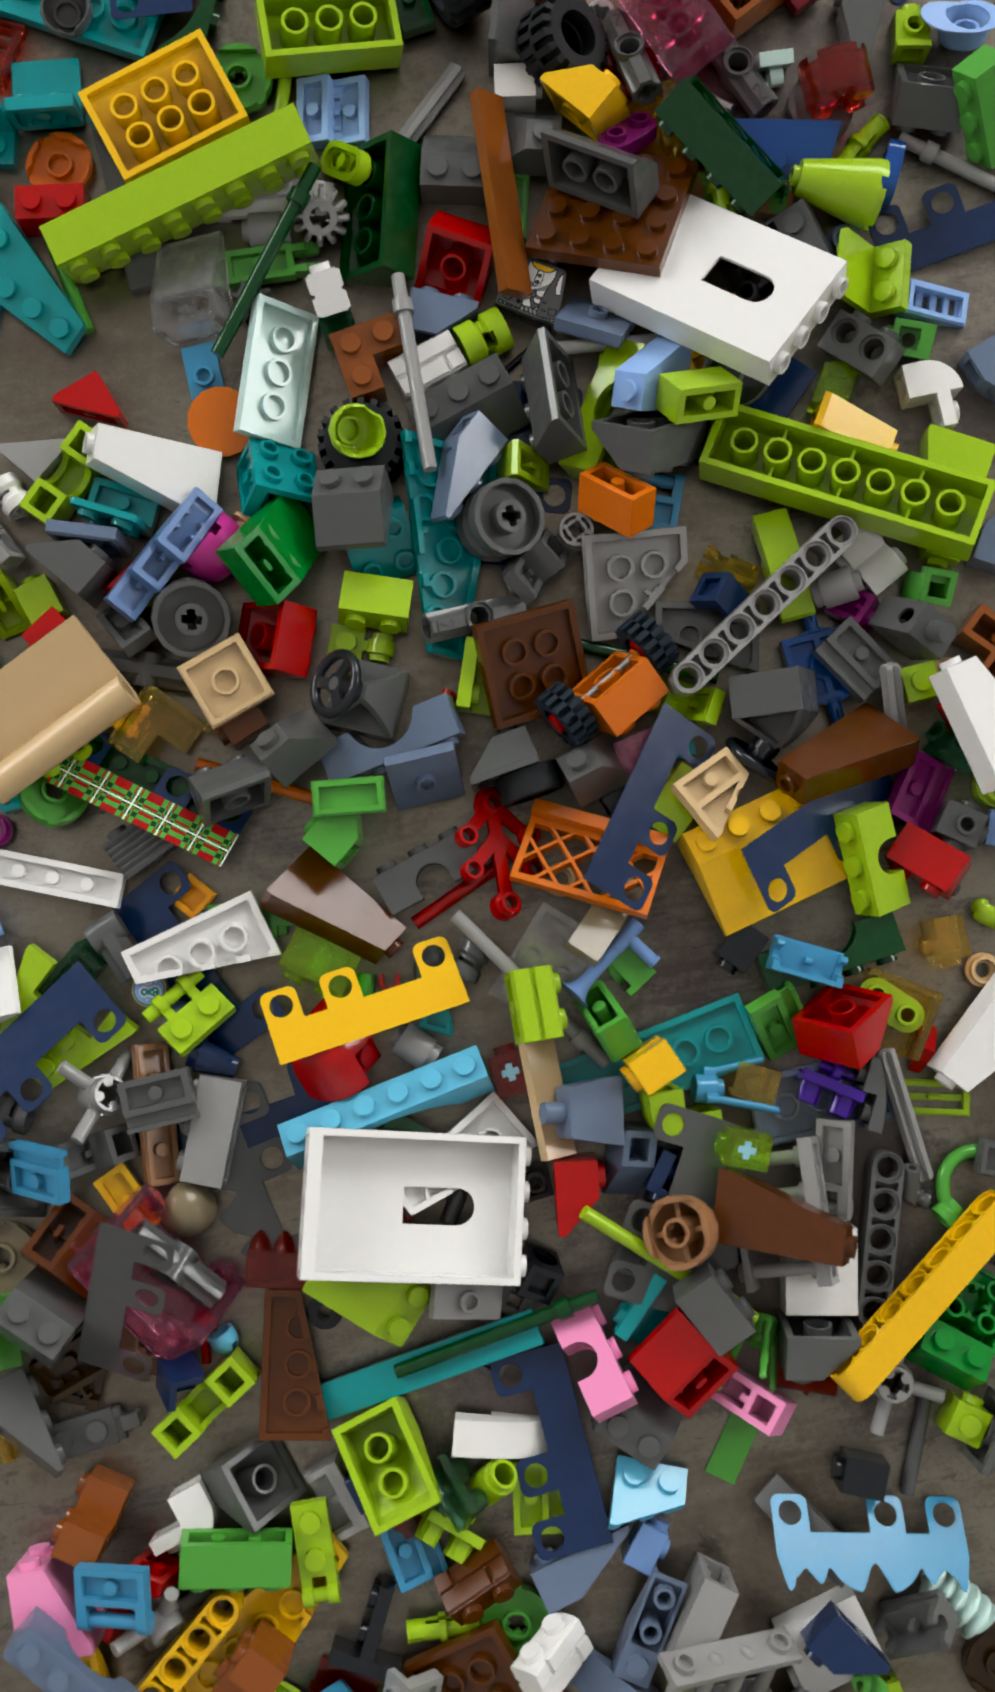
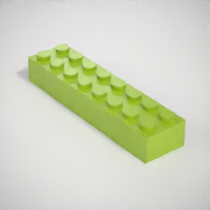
(181, 196)
(848, 477)

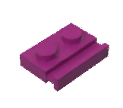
(920, 791)

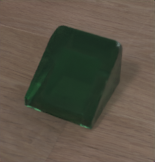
(335, 323)

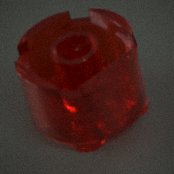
(836, 80)

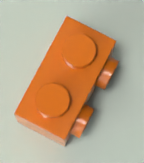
(616, 499)

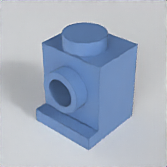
(646, 1544)

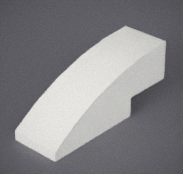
(497, 1436)

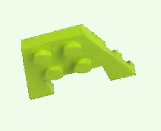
(78, 1045)

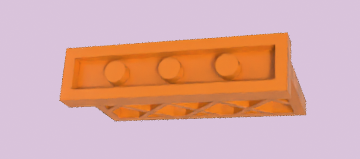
(587, 828)

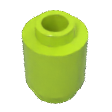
(496, 1479)

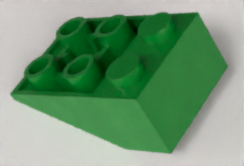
(272, 550)
(963, 1338)

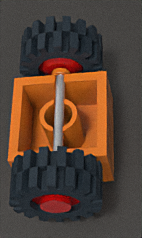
(615, 690)

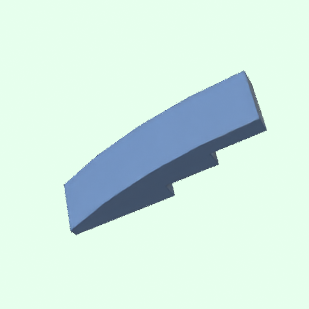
(163, 554)

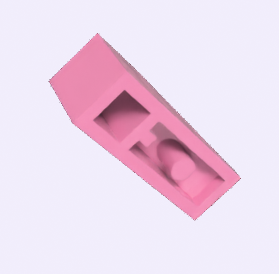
(756, 1403)

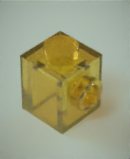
(944, 940)

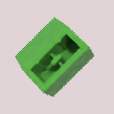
(335, 837)

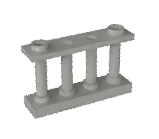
(810, 1190)
(730, 1661)

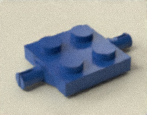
(799, 651)

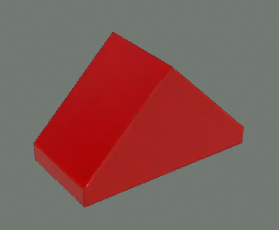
(90, 400)

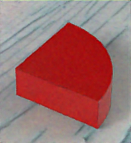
(927, 1054)

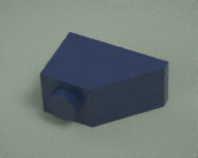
(841, 1645)

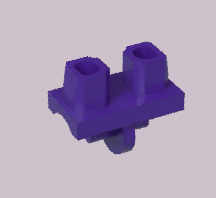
(843, 1097)

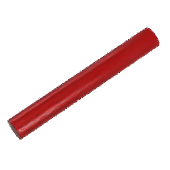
(452, 897)

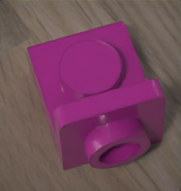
(860, 610)

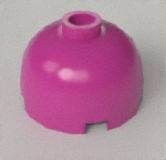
(204, 561)

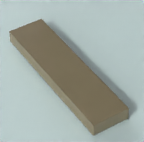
(602, 924)

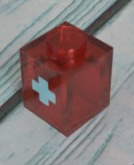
(507, 1070)

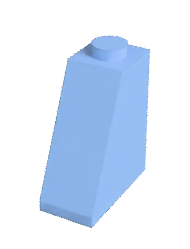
(638, 377)

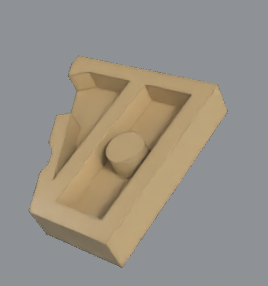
(712, 791)

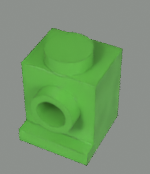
(923, 333)
(930, 585)
(631, 969)

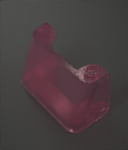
(183, 1322)

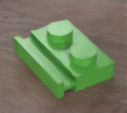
(772, 1020)

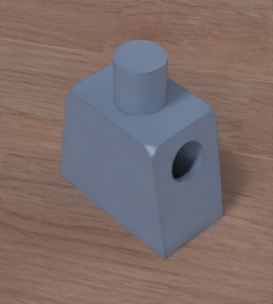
(588, 1111)

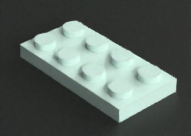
(276, 372)

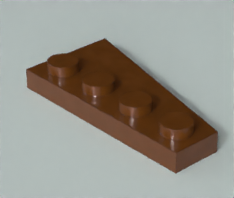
(290, 1380)

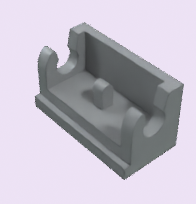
(328, 1480)

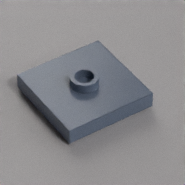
(592, 323)
(105, 537)
(424, 775)

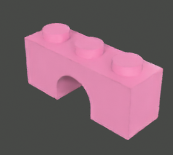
(608, 1388)

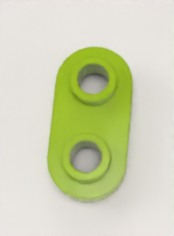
(346, 163)
(900, 1001)

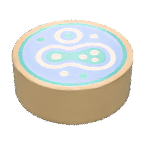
(147, 991)

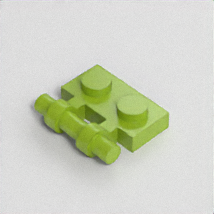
(193, 1021)

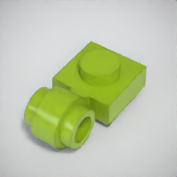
(379, 647)

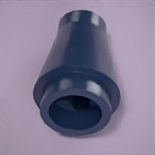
(212, 1059)

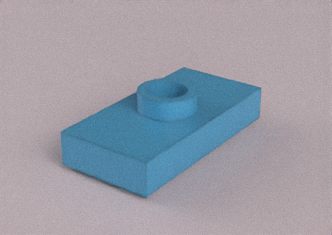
(202, 368)

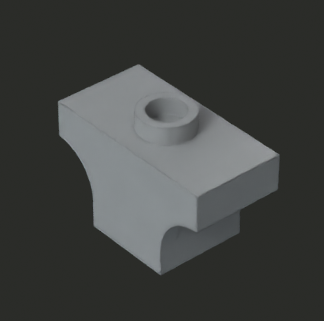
(465, 1302)

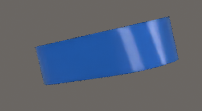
(894, 153)

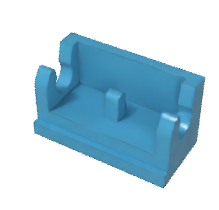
(806, 961)

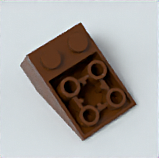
(60, 1238)

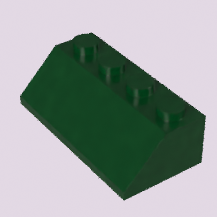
(720, 145)
(383, 214)

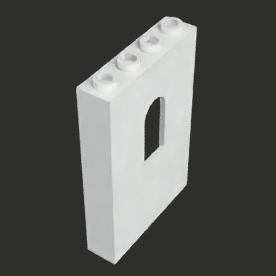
(718, 324)
(357, 1198)

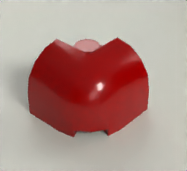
(336, 1071)

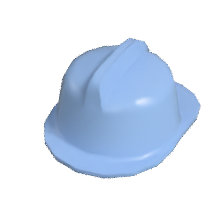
(960, 24)

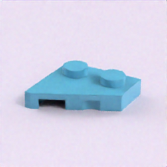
(643, 1493)

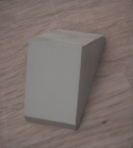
(34, 457)

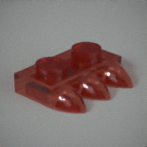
(272, 1267)

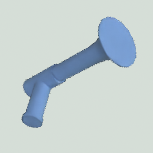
(625, 938)

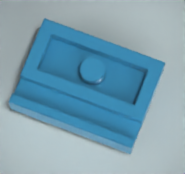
(39, 1172)
(411, 1560)

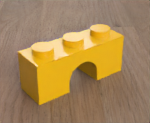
(651, 1066)

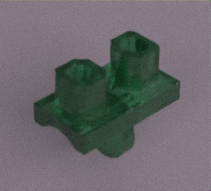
(946, 749)
(456, 1499)

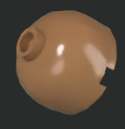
(680, 1232)

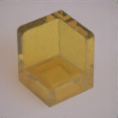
(755, 1083)

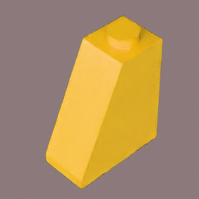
(846, 419)

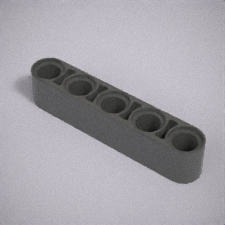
(871, 1220)

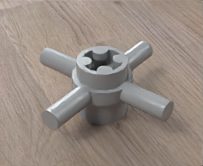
(90, 1098)
(900, 1392)
(168, 1621)

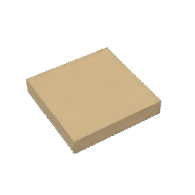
(225, 681)

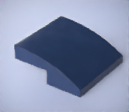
(786, 389)

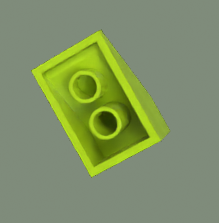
(377, 1307)
(388, 1464)

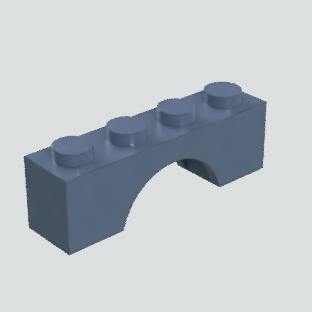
(431, 724)
(47, 1659)

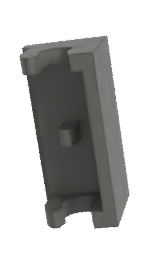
(916, 1624)

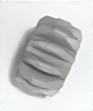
(317, 227)

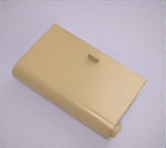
(56, 703)

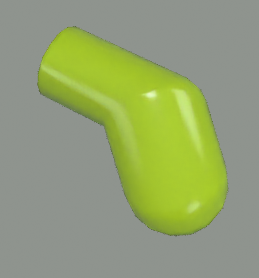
(983, 912)

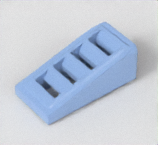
(932, 292)

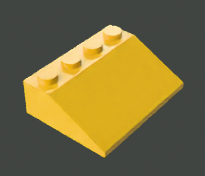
(164, 106)
(726, 877)

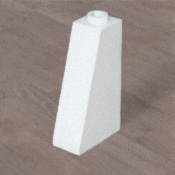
(152, 465)
(968, 701)
(969, 1049)

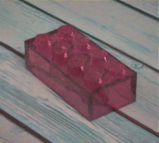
(680, 33)

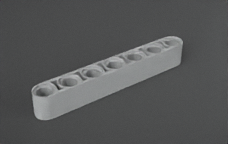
(776, 598)

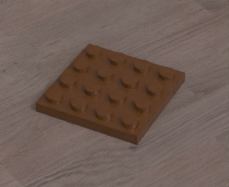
(599, 237)

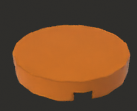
(60, 160)
(213, 419)

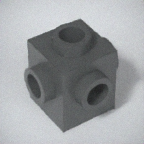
(960, 825)

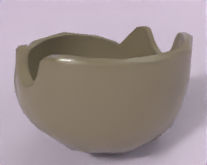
(189, 1210)

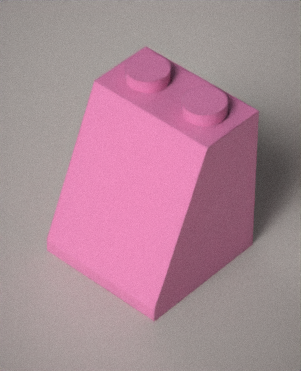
(50, 1586)

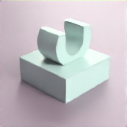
(773, 64)

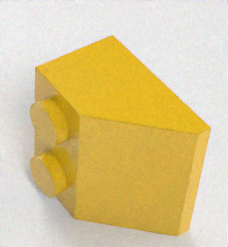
(587, 98)

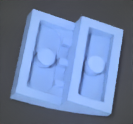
(334, 109)

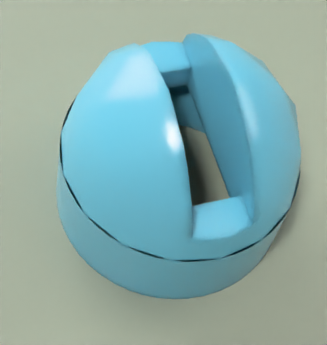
(224, 1339)

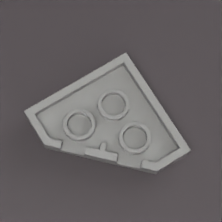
(628, 574)

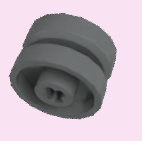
(500, 520)
(193, 637)

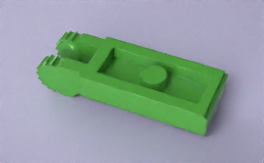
(283, 269)

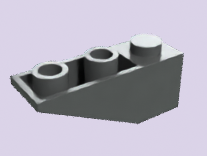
(27, 1425)

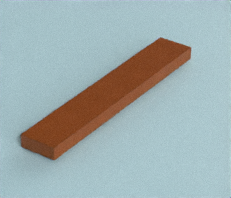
(500, 193)

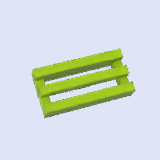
(964, 1097)

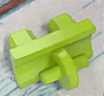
(459, 1544)

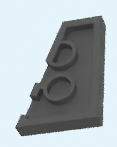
(691, 626)

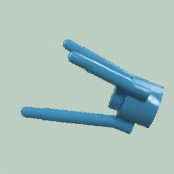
(709, 1089)

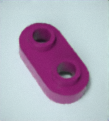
(631, 133)

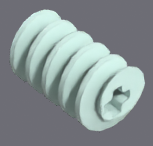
(973, 1607)

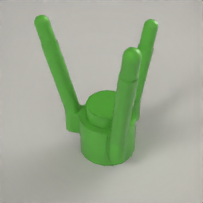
(766, 1341)

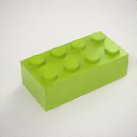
(327, 36)

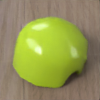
(357, 431)

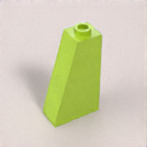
(959, 452)

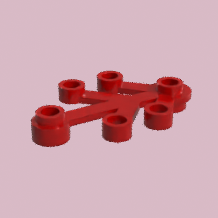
(498, 847)

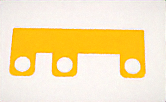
(361, 1016)

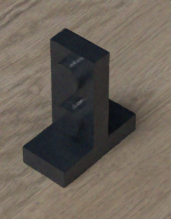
(363, 1654)

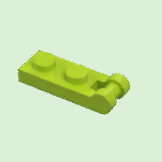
(315, 1551)

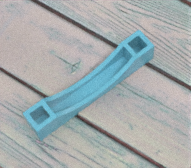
(437, 1084)

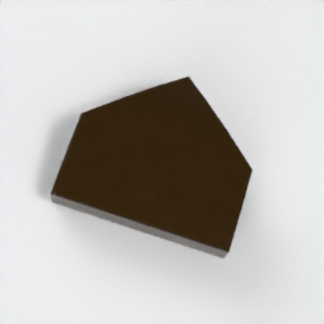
(70, 1379)

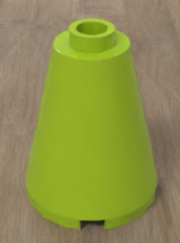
(842, 187)

